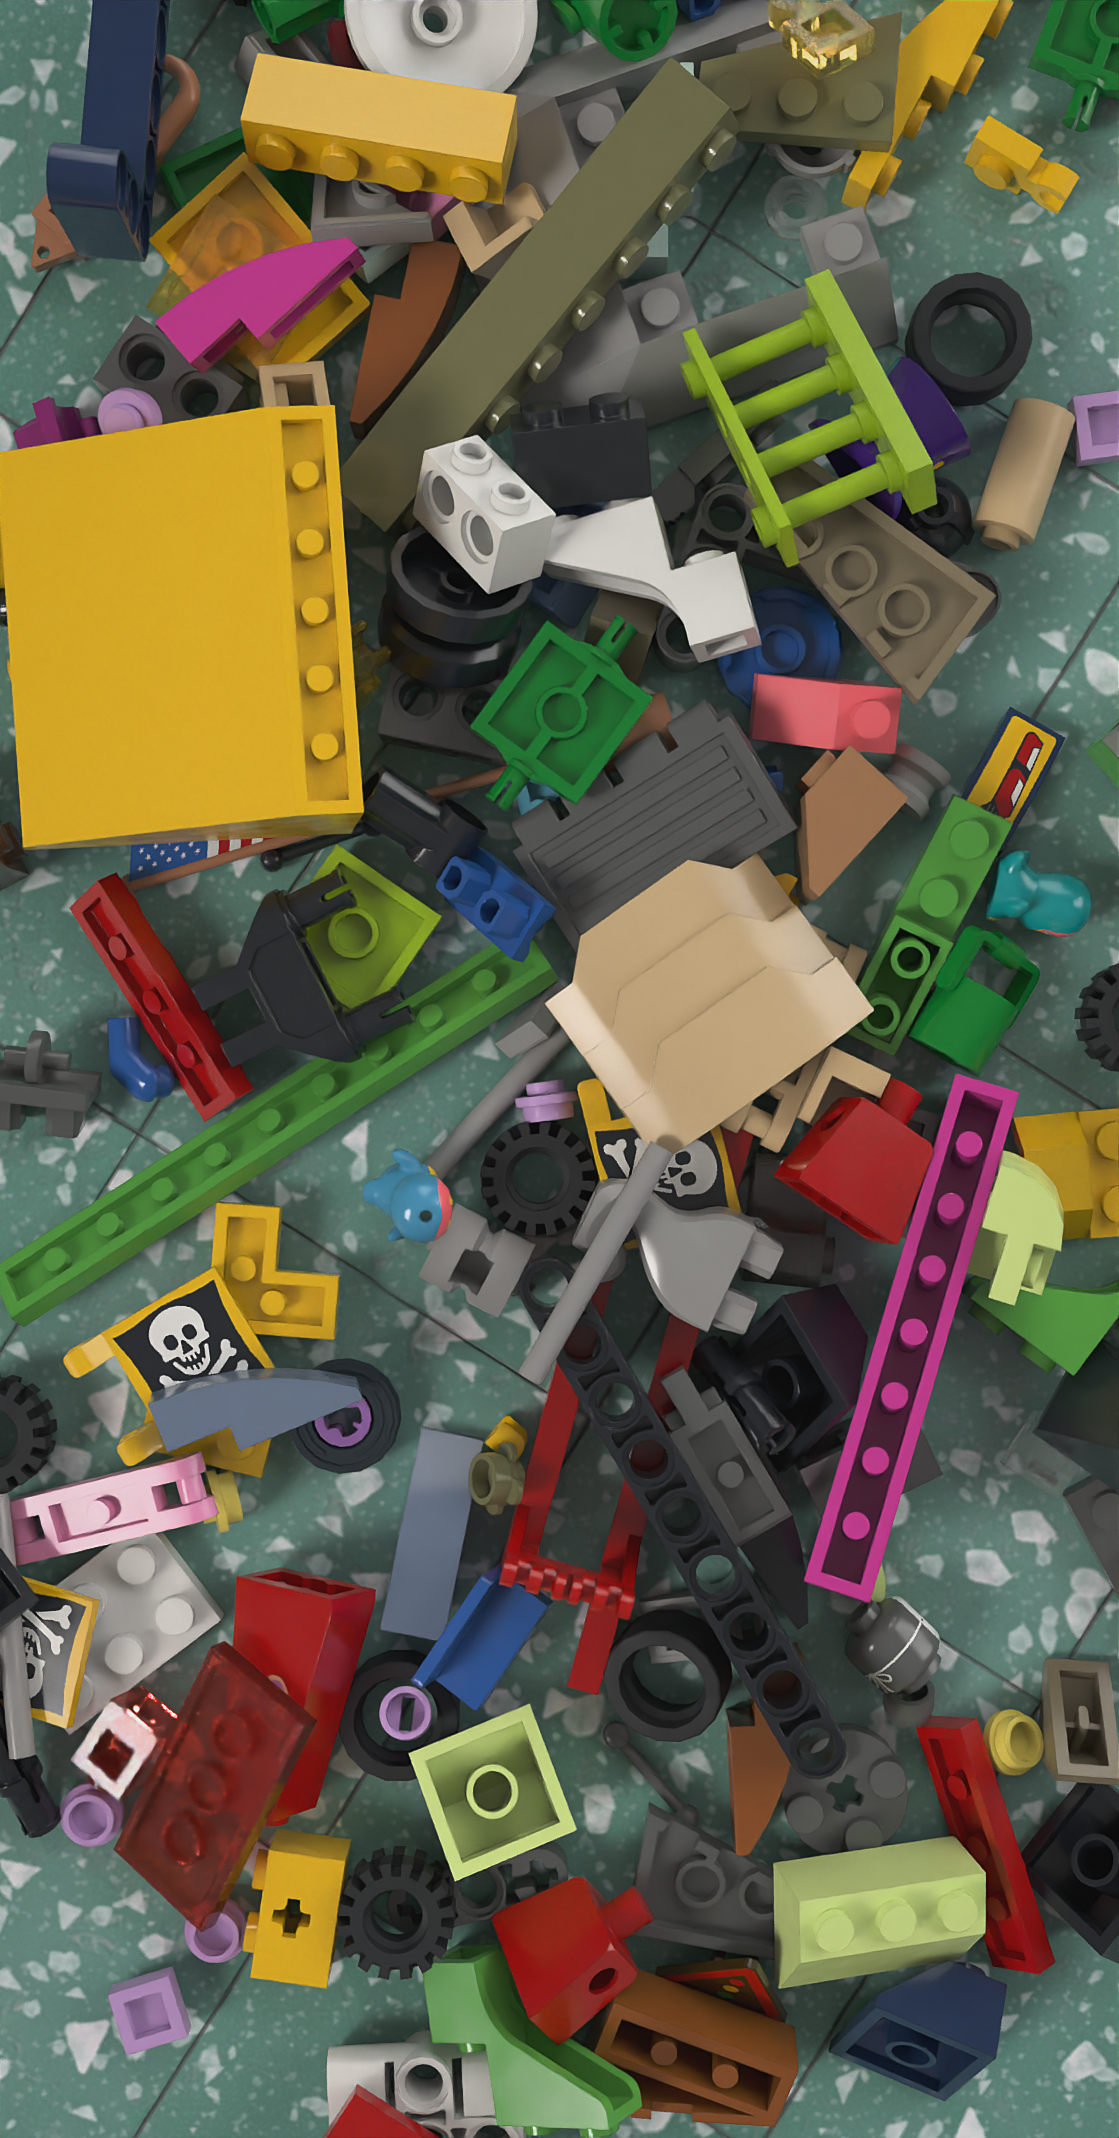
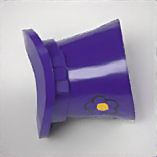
(931, 418)

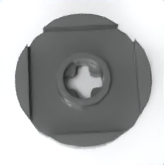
(857, 1823)

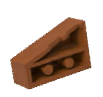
(696, 2053)

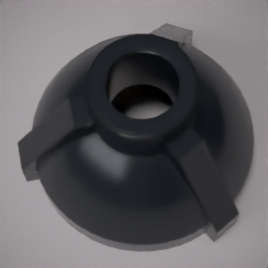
(944, 533)

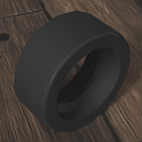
(999, 301)
(648, 1713)
(360, 1747)

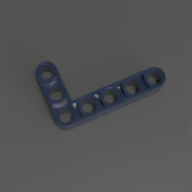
(108, 180)

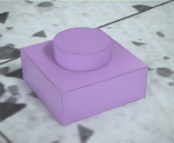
(1095, 428)
(149, 2011)

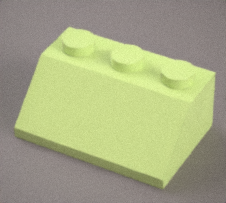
(876, 1910)

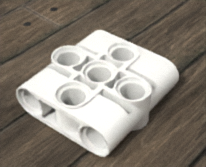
(429, 2102)

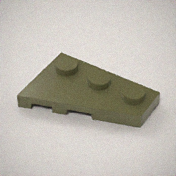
(787, 105)

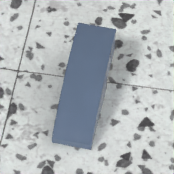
(250, 1402)
(431, 1535)

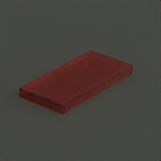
(214, 1785)

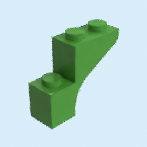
(1056, 1327)
(531, 2077)

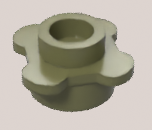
(497, 1478)

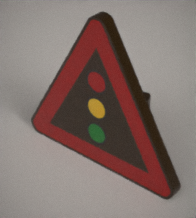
(732, 1980)

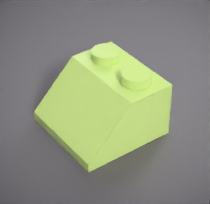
(492, 1792)

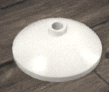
(479, 47)

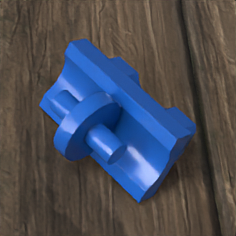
(495, 901)

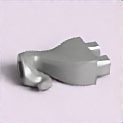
(688, 1256)

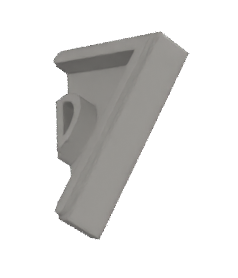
(364, 214)

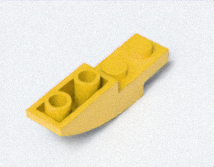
(931, 66)

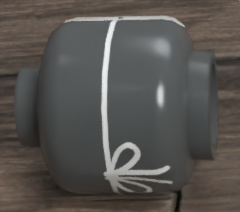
(892, 1645)

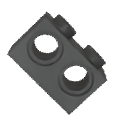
(179, 379)
(442, 729)

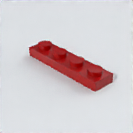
(160, 996)
(981, 1823)

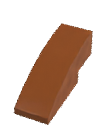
(406, 330)
(755, 1765)

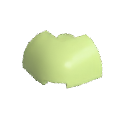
(1018, 1230)

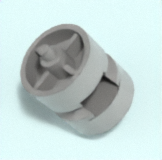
(477, 1261)

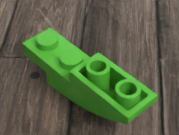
(926, 919)

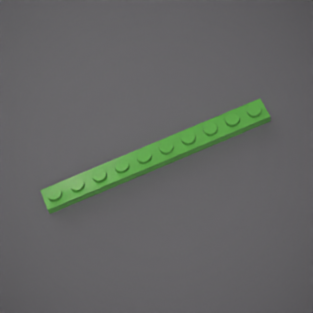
(264, 1133)

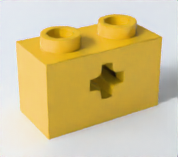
(290, 1944)

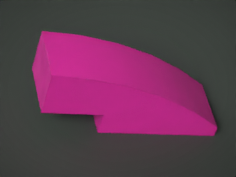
(258, 297)

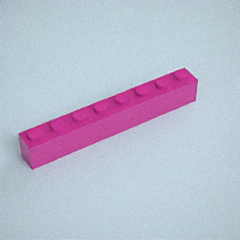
(911, 1339)

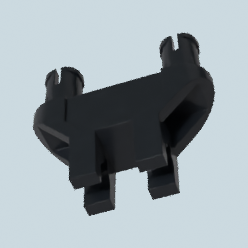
(292, 987)

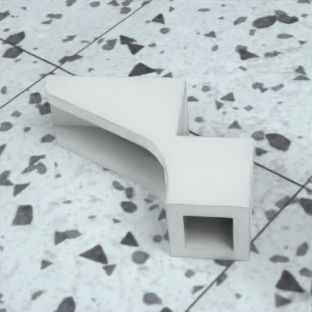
(630, 554)

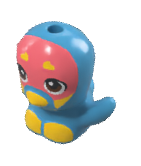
(412, 1198)

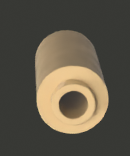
(1023, 473)

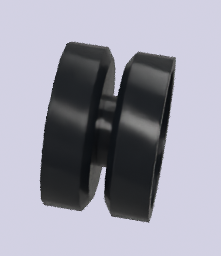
(443, 621)

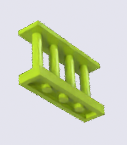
(848, 369)

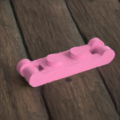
(110, 1508)

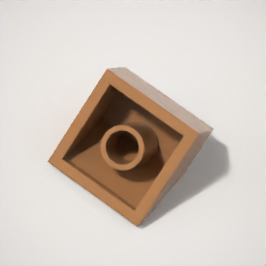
(838, 816)

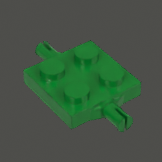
(1083, 50)
(561, 713)

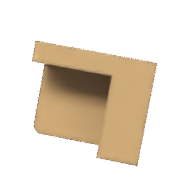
(493, 234)
(840, 1077)

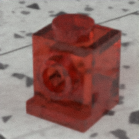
(125, 1742)

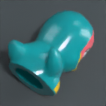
(1041, 901)

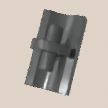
(44, 1079)

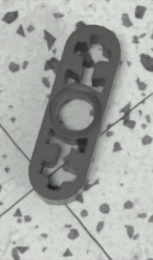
(469, 1911)

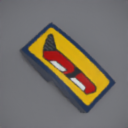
(1012, 768)

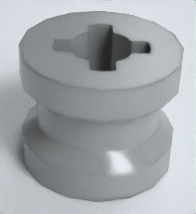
(917, 778)

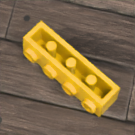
(380, 128)

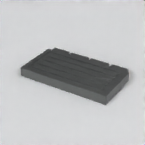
(691, 803)

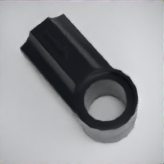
(418, 821)

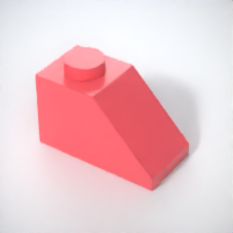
(825, 713)

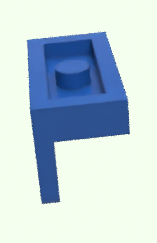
(483, 1639)

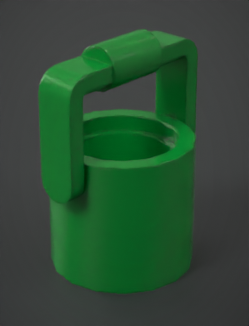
(623, 27)
(964, 1018)

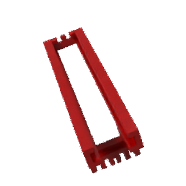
(612, 1587)

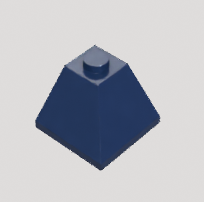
(929, 2029)

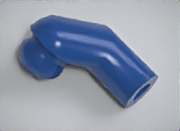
(131, 1067)

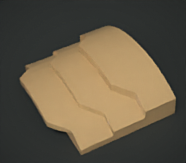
(703, 998)

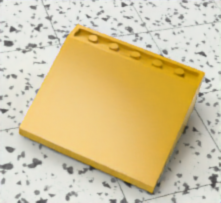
(182, 633)

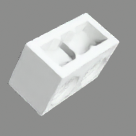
(483, 514)

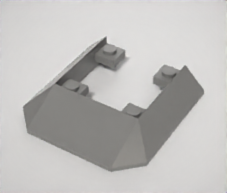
(638, 338)

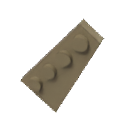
(884, 583)

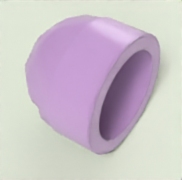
(392, 1712)

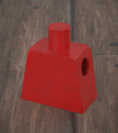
(863, 1162)
(570, 1952)

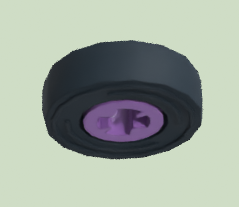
(353, 1451)

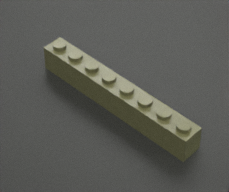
(546, 289)

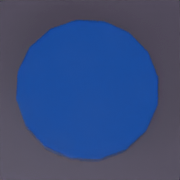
(795, 639)

